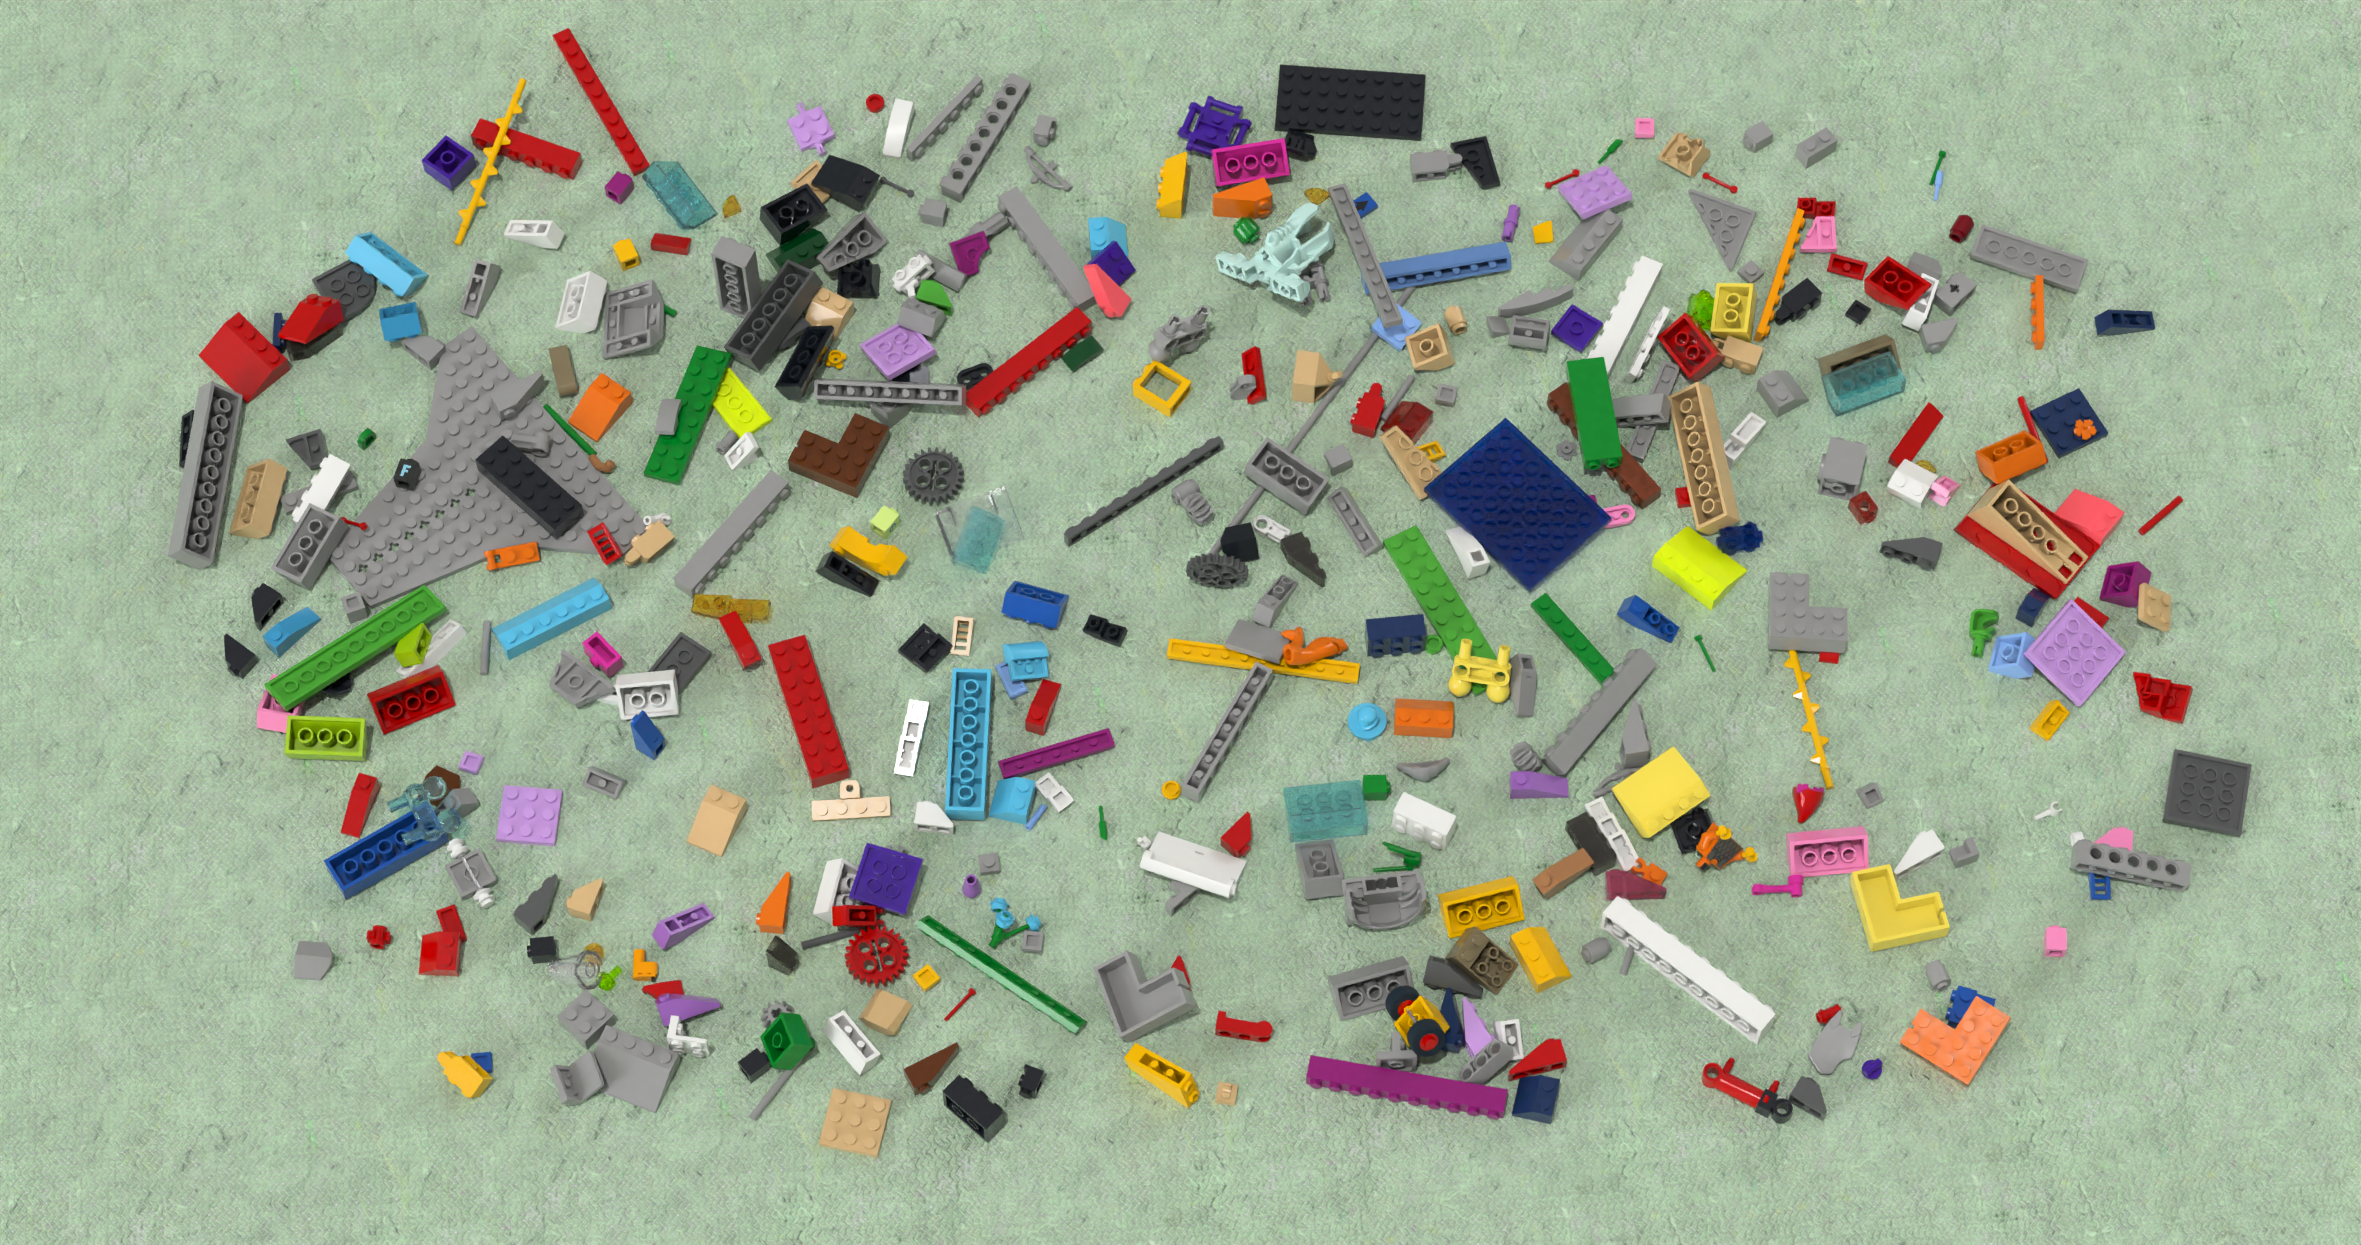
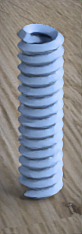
(1035, 817)

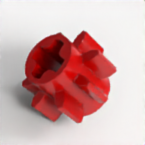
(378, 937)

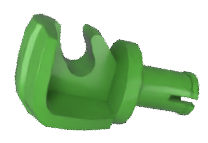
(1979, 630)

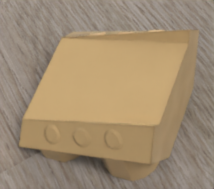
(1685, 154)
(885, 1012)

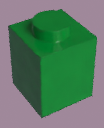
(1375, 787)

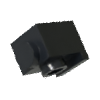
(1030, 1081)

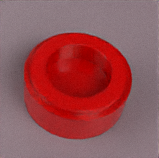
(875, 103)

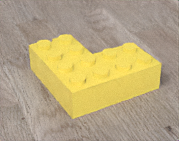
(1894, 920)

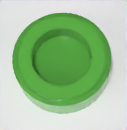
(1433, 644)

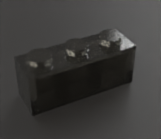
(1585, 835)

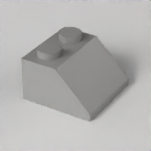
(920, 317)
(1780, 392)

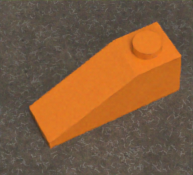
(774, 909)

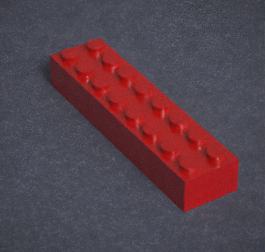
(808, 711)

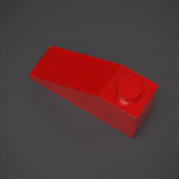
(740, 640)
(1042, 707)
(360, 804)
(1542, 1059)

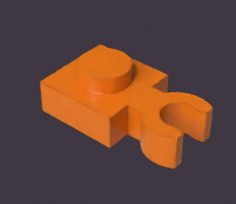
(1651, 872)

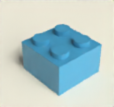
(400, 321)

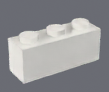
(851, 1042)

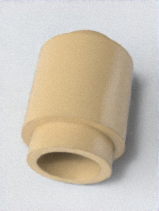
(1455, 320)

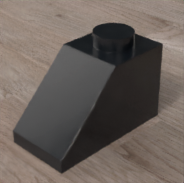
(265, 604)
(238, 657)

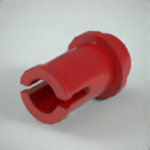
(1824, 1016)

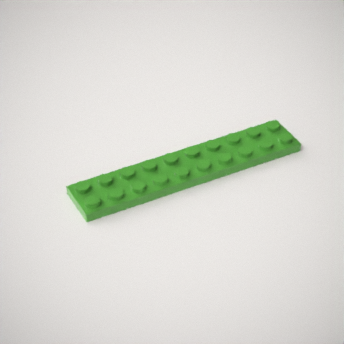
(1437, 596)
(354, 648)

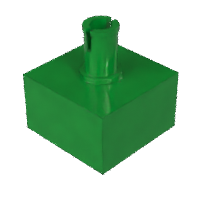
(787, 1041)

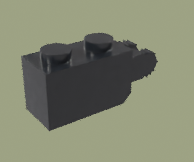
(1798, 302)

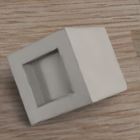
(1338, 459)
(354, 607)
(1965, 854)

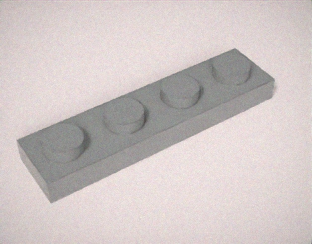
(293, 499)

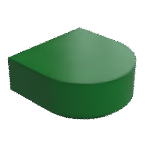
(366, 438)

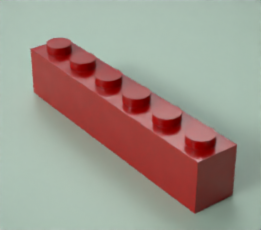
(529, 150)

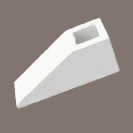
(1469, 552)

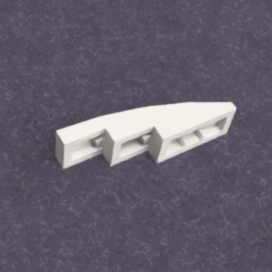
(911, 738)
(1614, 834)

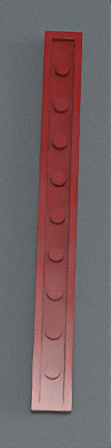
(601, 102)

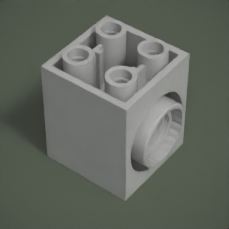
(1841, 468)

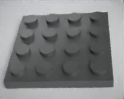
(2207, 793)

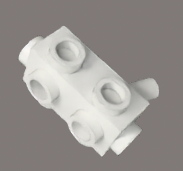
(911, 275)

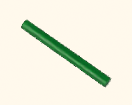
(570, 431)

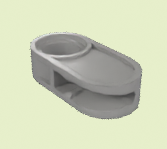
(1242, 387)

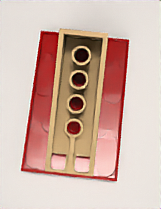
(2027, 538)

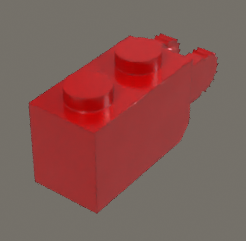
(1369, 412)
(856, 916)

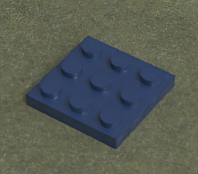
(2059, 418)

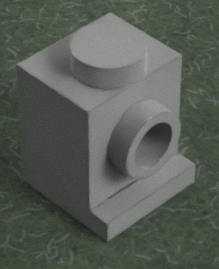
(1044, 129)

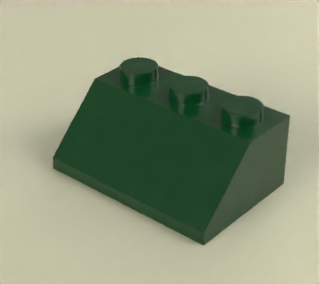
(800, 250)

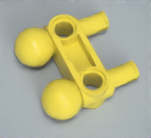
(1481, 671)

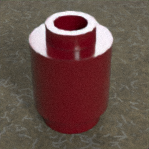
(1961, 228)

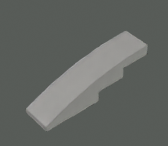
(1529, 303)

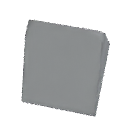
(1497, 326)
(1870, 795)

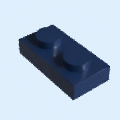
(279, 322)

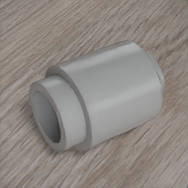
(1183, 490)
(1596, 949)
(1938, 975)

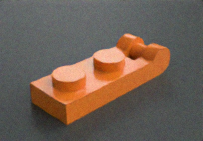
(512, 555)

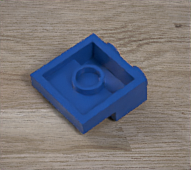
(1961, 1001)

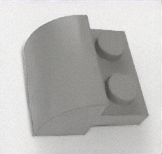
(1529, 332)

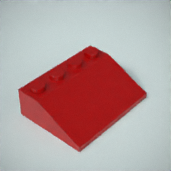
(244, 358)

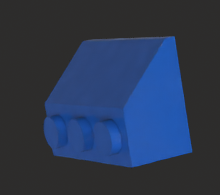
(1034, 604)

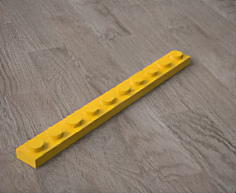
(1221, 656)

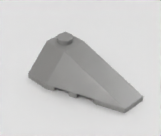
(852, 242)

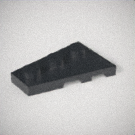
(1478, 161)

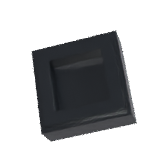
(1858, 312)

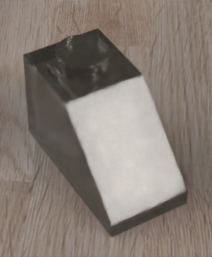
(782, 956)

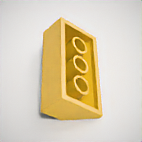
(1481, 906)

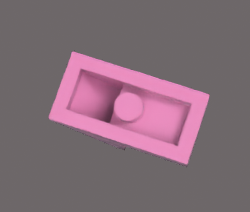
(1943, 490)

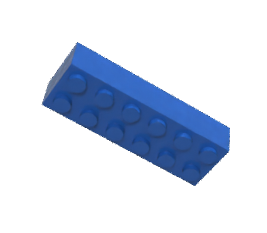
(378, 856)

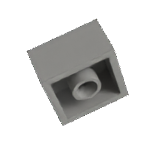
(586, 1019)

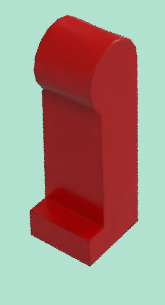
(1242, 1029)

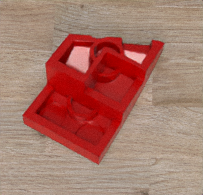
(2162, 697)

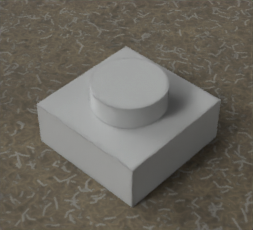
(1750, 272)
(1446, 394)
(989, 863)
(1032, 941)

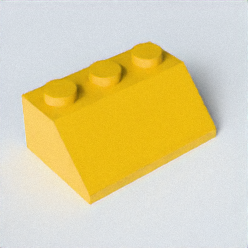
(1173, 186)
(1539, 958)

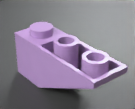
(1474, 1029)

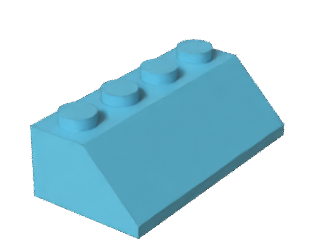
(385, 264)

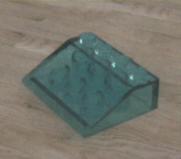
(1325, 811)

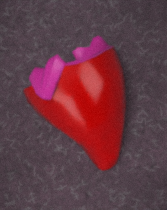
(1806, 800)

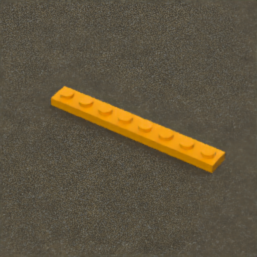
(1778, 282)

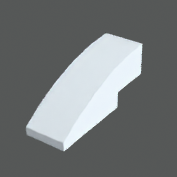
(898, 128)
(1742, 438)

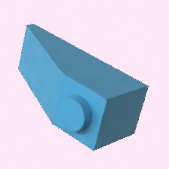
(290, 630)

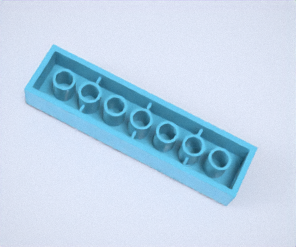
(968, 744)

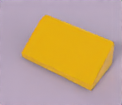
(2049, 719)

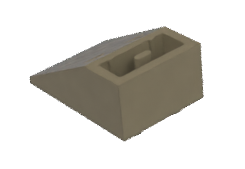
(1482, 960)

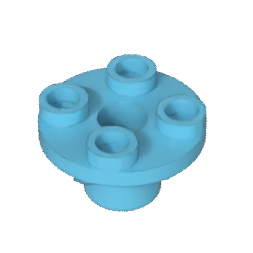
(1367, 721)

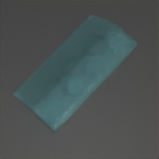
(678, 194)
(1863, 383)

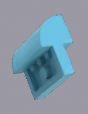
(1026, 660)

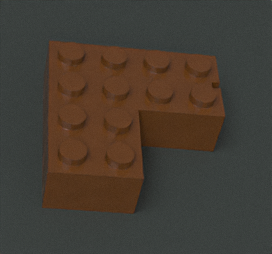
(841, 464)

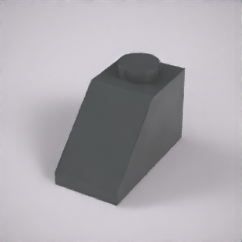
(1808, 1097)

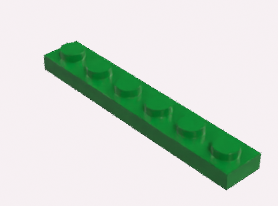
(1572, 638)

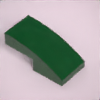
(1081, 353)

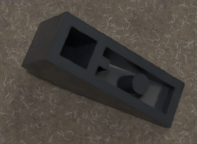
(846, 574)

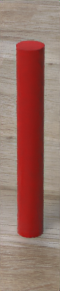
(2160, 515)

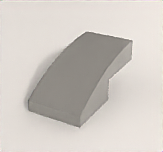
(668, 416)

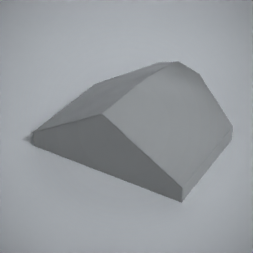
(1923, 264)
(312, 960)

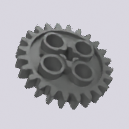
(915, 475)
(1217, 570)

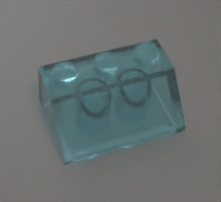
(977, 539)

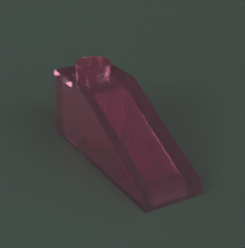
(1631, 886)

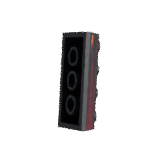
(805, 361)

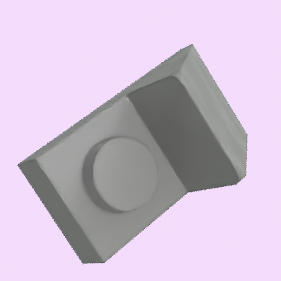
(1184, 894)

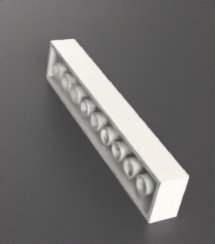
(1688, 970)

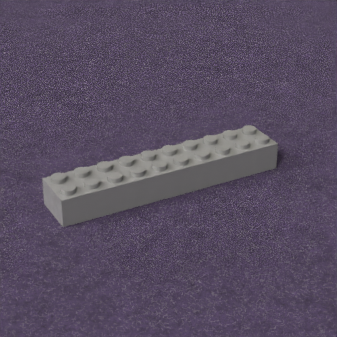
(205, 475)

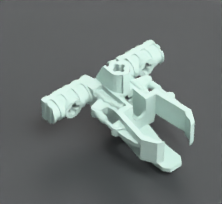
(1279, 259)

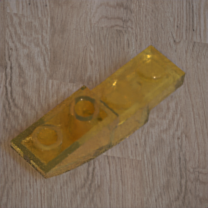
(719, 605)

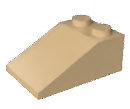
(717, 820)

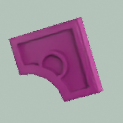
(968, 252)

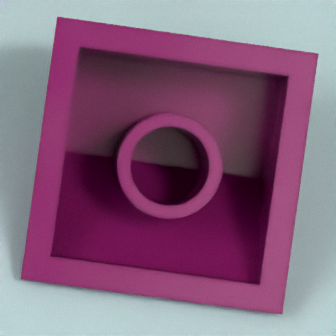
(2123, 583)

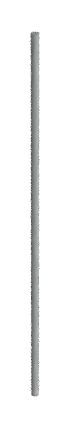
(1312, 419)

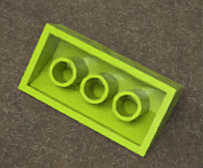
(326, 738)

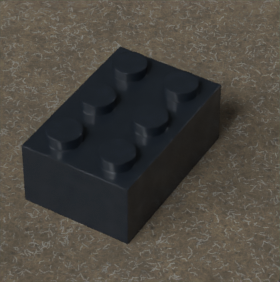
(973, 1108)

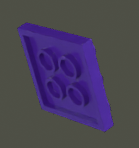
(886, 879)

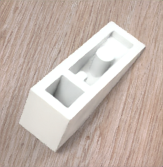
(535, 232)
(1918, 312)
(1922, 851)

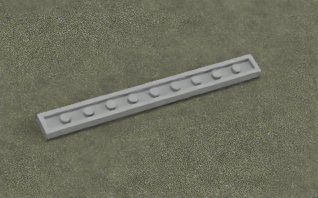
(1365, 255)

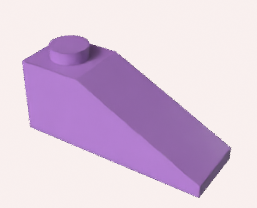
(1537, 785)
(681, 925)
(683, 1006)

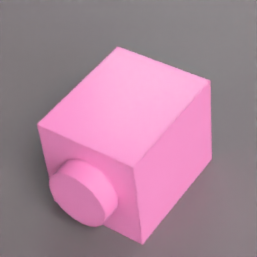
(2055, 941)

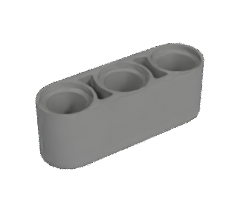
(1486, 1062)

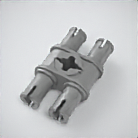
(1317, 281)

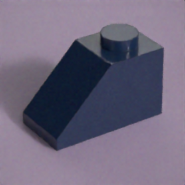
(2032, 607)

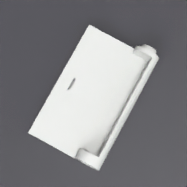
(1193, 864)

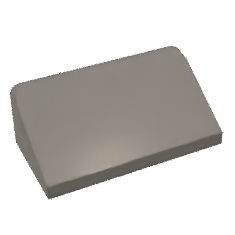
(604, 782)

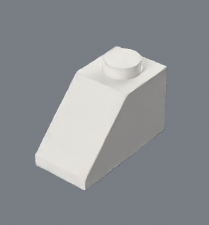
(932, 819)
(1509, 1033)

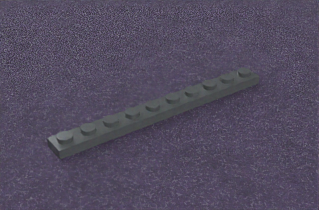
(1138, 494)

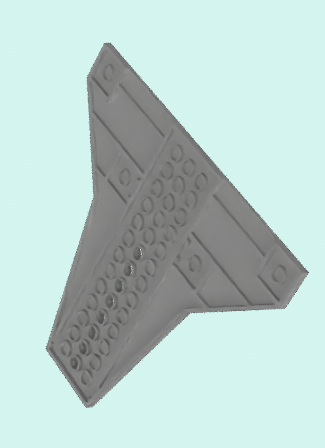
(457, 433)

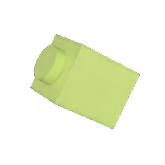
(885, 522)

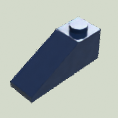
(2123, 322)
(1454, 1035)

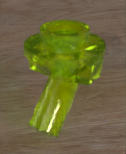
(607, 979)

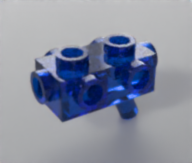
(1739, 538)

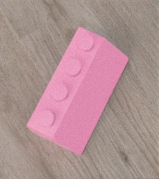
(1827, 851)

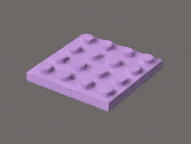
(2074, 653)

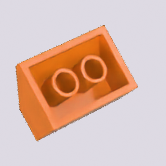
(1423, 718)

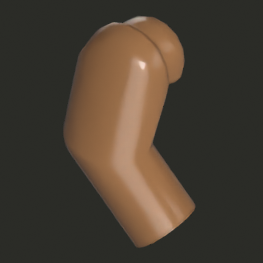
(606, 467)

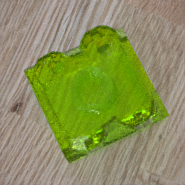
(1701, 308)

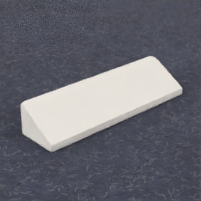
(441, 643)

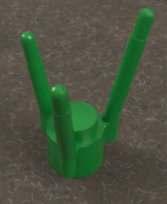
(1411, 858)

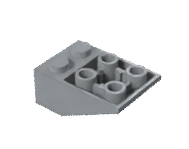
(1634, 745)

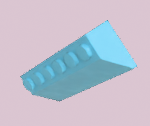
(552, 618)

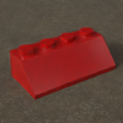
(411, 699)

